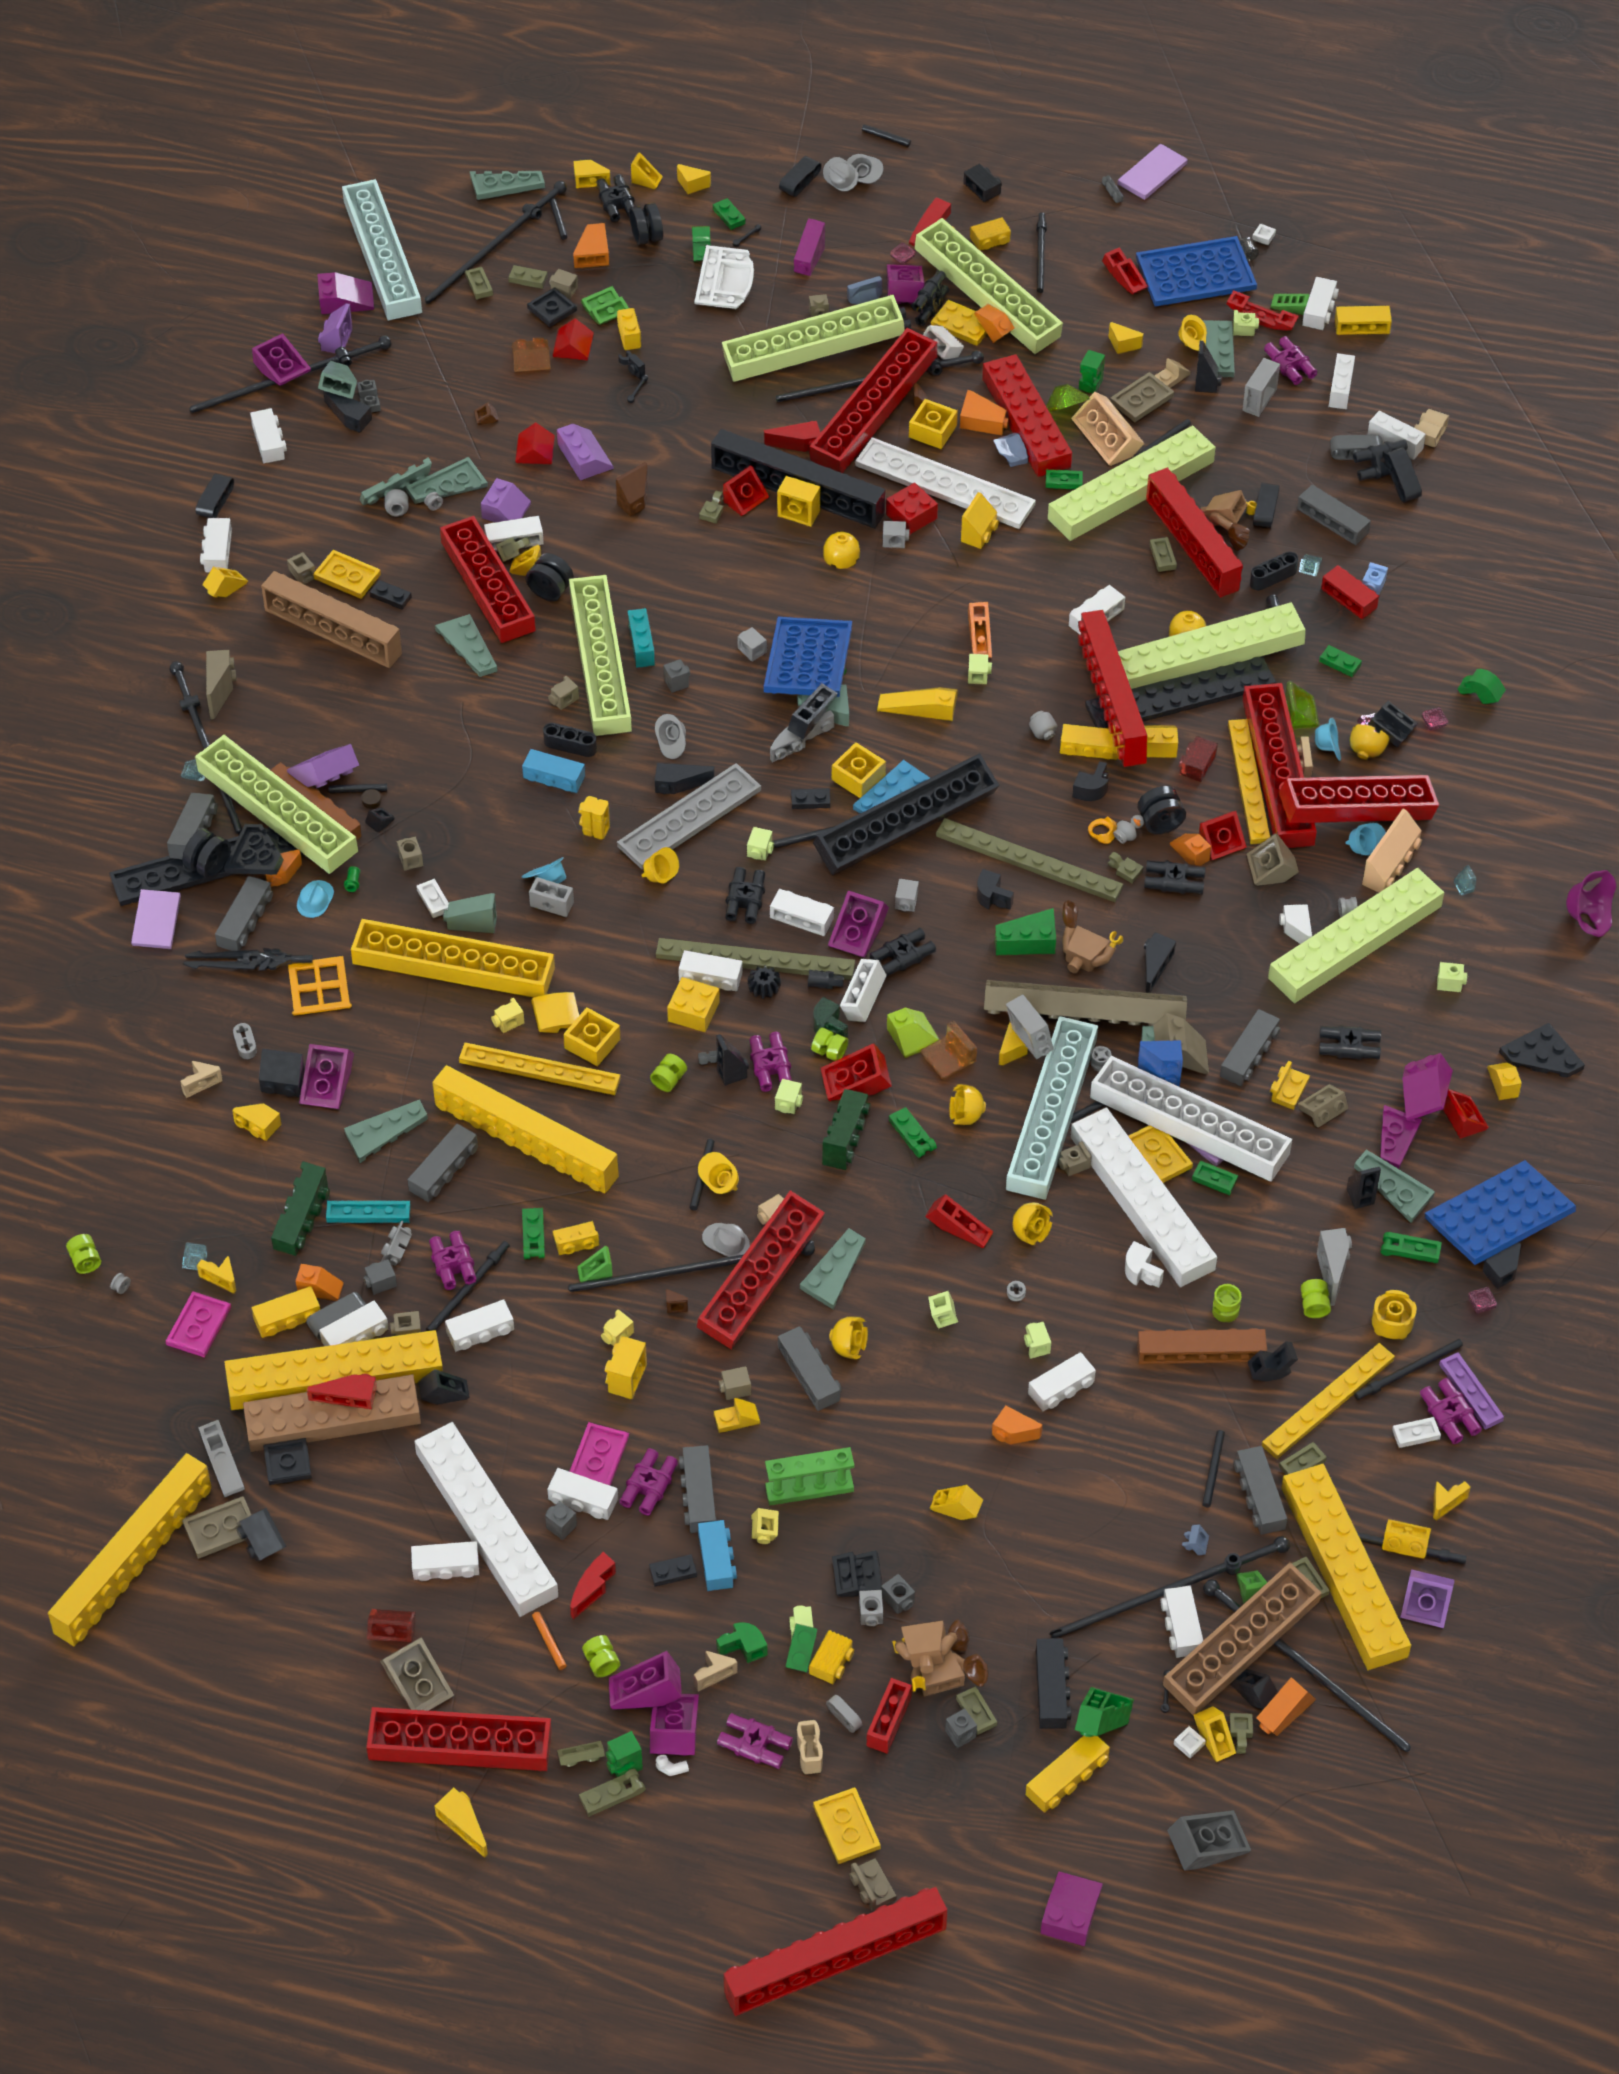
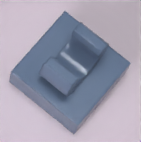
(1197, 1540)

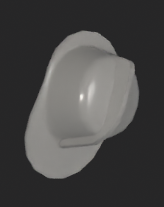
(868, 168)
(840, 174)
(670, 736)
(726, 1239)

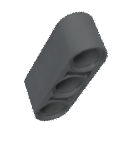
(1345, 445)
(334, 1312)

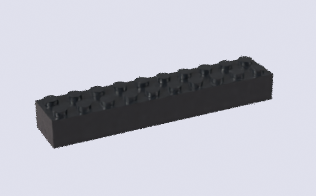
(838, 491)
(905, 814)

